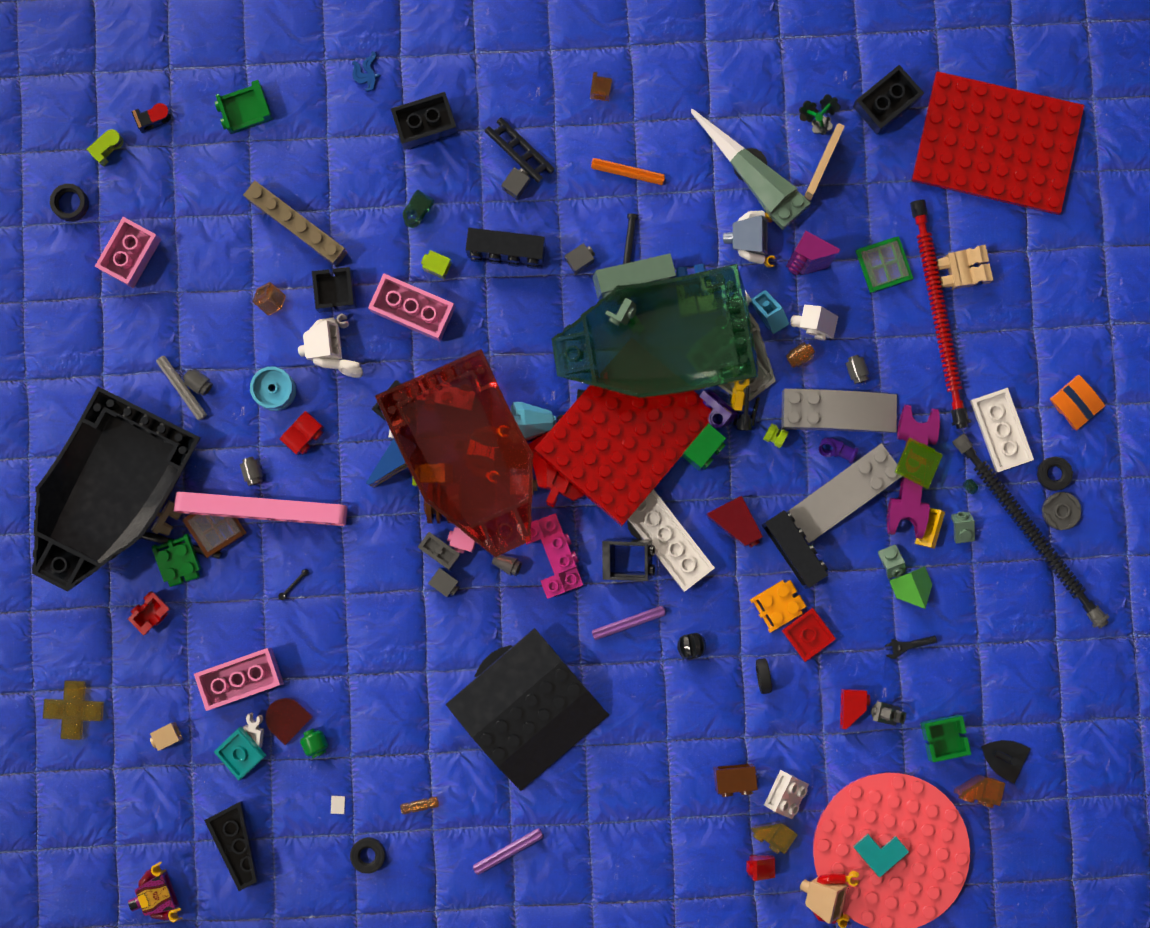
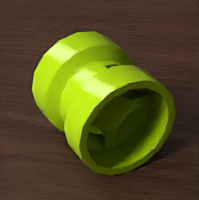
(775, 435)

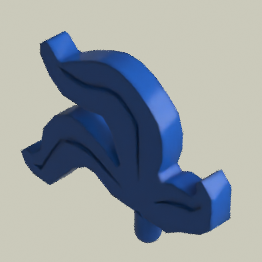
(362, 78)

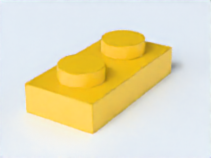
(932, 530)

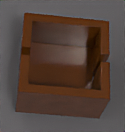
(735, 779)

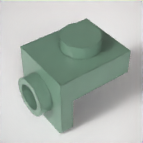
(624, 314)
(963, 527)
(892, 561)

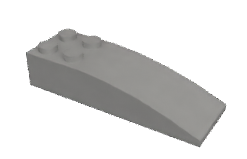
(838, 410)
(845, 493)

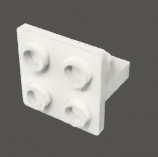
(786, 795)

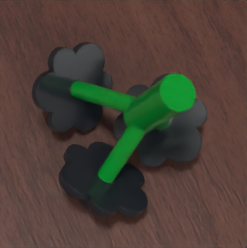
(821, 124)

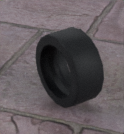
(61, 190)

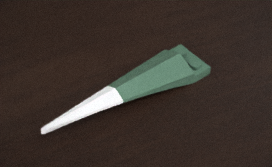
(774, 193)

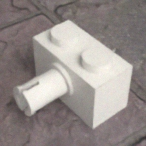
(816, 322)

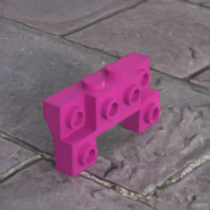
(560, 557)

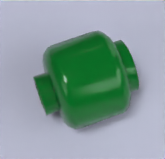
(314, 743)

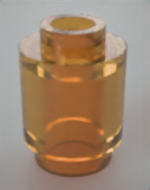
(800, 355)

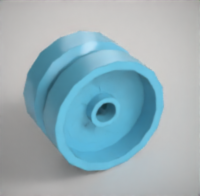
(262, 391)

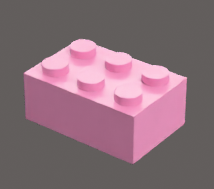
(128, 252)

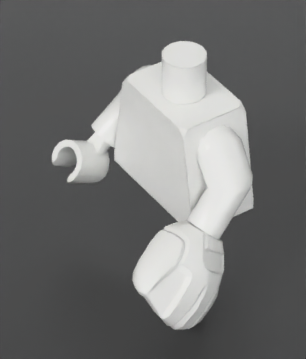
(324, 346)

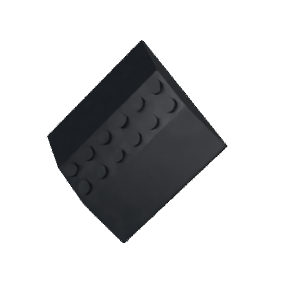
(526, 709)

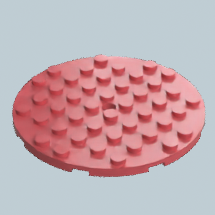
(923, 821)

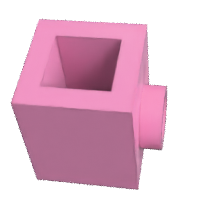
(460, 541)

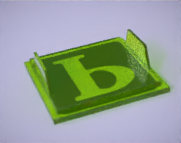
(918, 463)

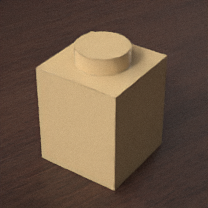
(165, 736)

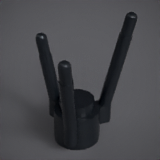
(746, 421)

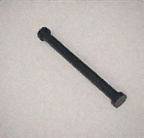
(630, 237)

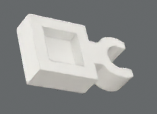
(253, 728)

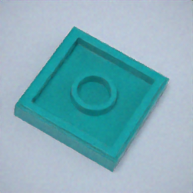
(240, 753)

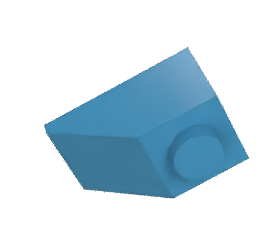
(770, 311)

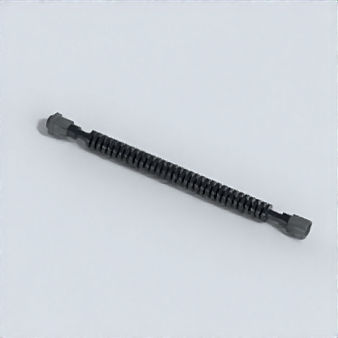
(1093, 611)

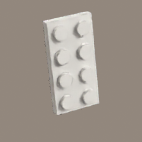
(1001, 430)

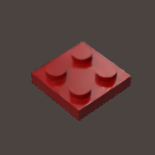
(808, 634)

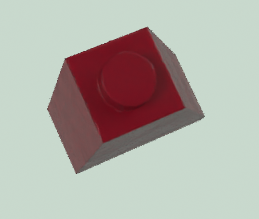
(737, 522)

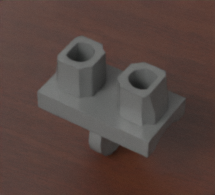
(887, 714)

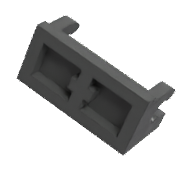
(439, 551)

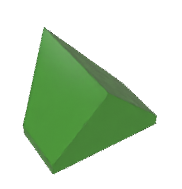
(913, 587)

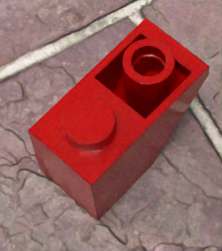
(761, 867)

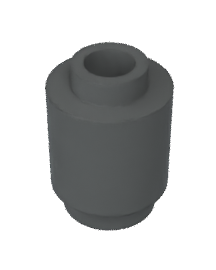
(857, 369)
(197, 382)
(251, 471)

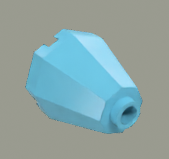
(532, 419)

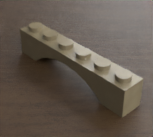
(295, 223)

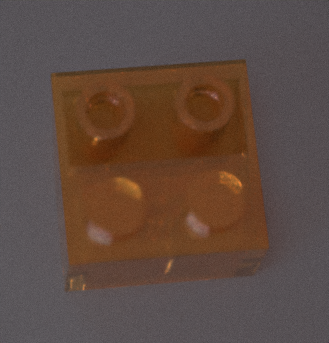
(981, 788)

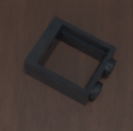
(608, 560)

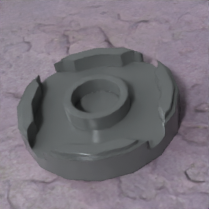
(1061, 511)

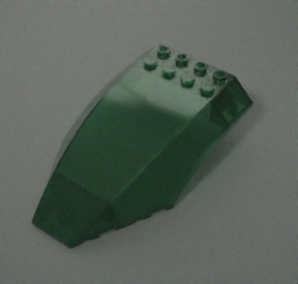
(681, 339)

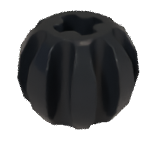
(691, 646)

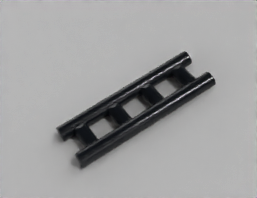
(521, 160)

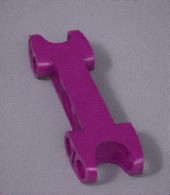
(909, 502)

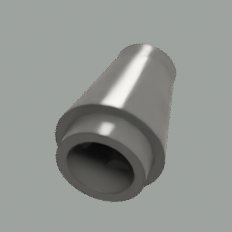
(507, 564)

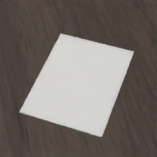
(337, 804)

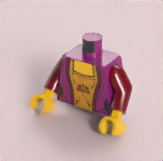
(156, 895)

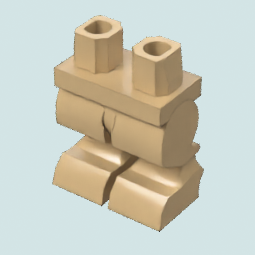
(959, 268)

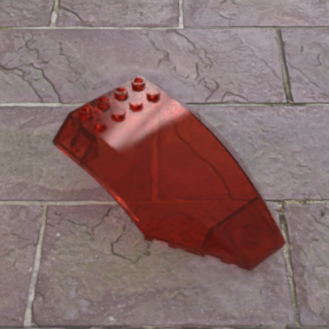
(465, 450)

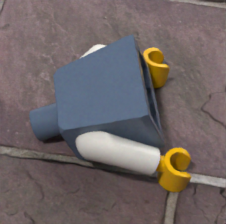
(751, 237)

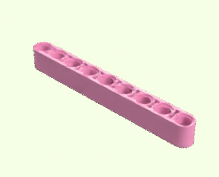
(260, 508)

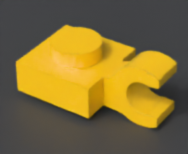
(738, 395)

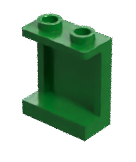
(243, 108)

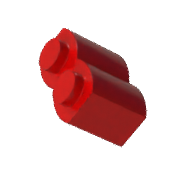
(302, 433)

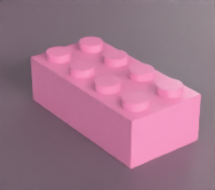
(411, 307)
(238, 679)

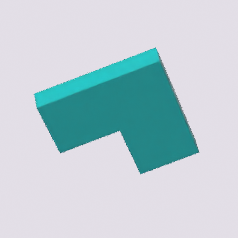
(880, 859)

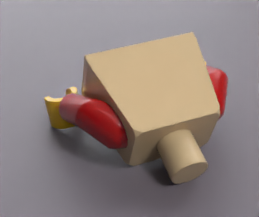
(827, 896)

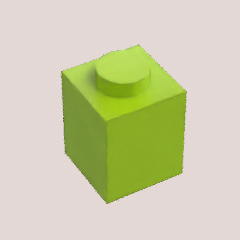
(436, 264)

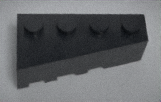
(233, 842)

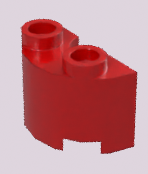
(149, 614)

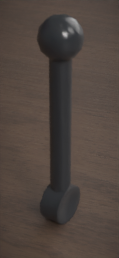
(282, 596)

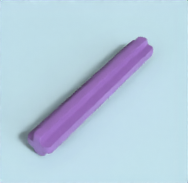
(628, 622)
(507, 851)

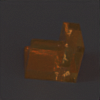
(600, 88)
(269, 298)

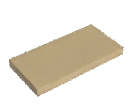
(824, 161)

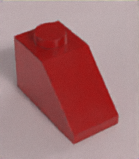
(853, 705)

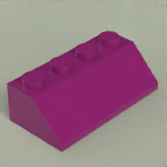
(811, 255)

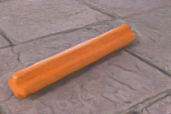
(628, 171)

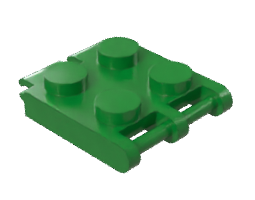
(177, 561)

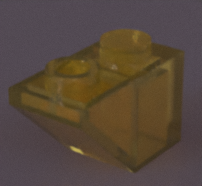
(776, 834)

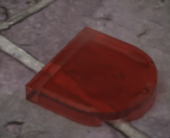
(286, 718)

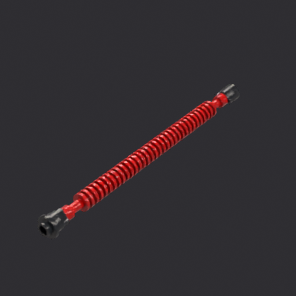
(959, 413)

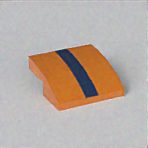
(1077, 402)

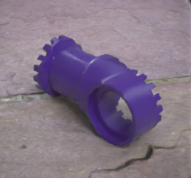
(839, 449)

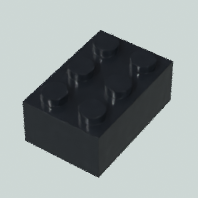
(888, 99)
(424, 120)

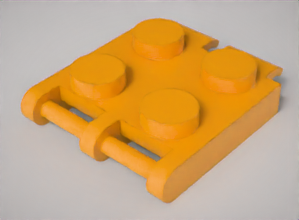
(779, 604)

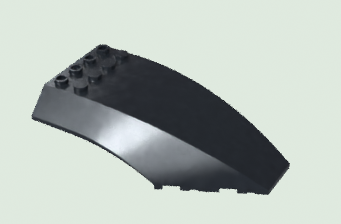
(105, 488)

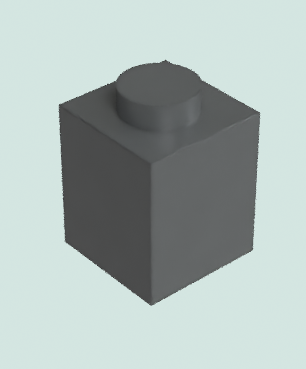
(516, 182)
(580, 258)
(444, 583)

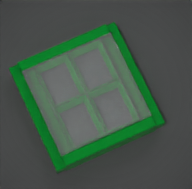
(884, 264)

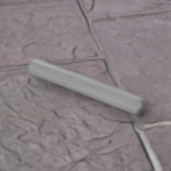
(181, 388)

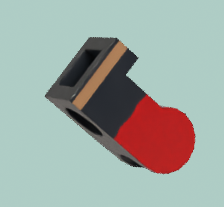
(152, 118)

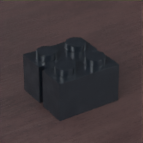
(335, 290)

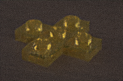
(73, 709)

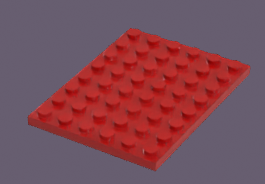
(997, 143)
(622, 444)

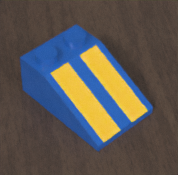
(389, 465)

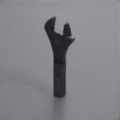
(900, 647)

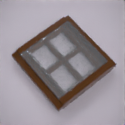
(213, 532)

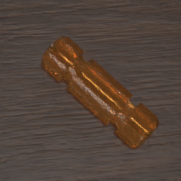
(419, 805)

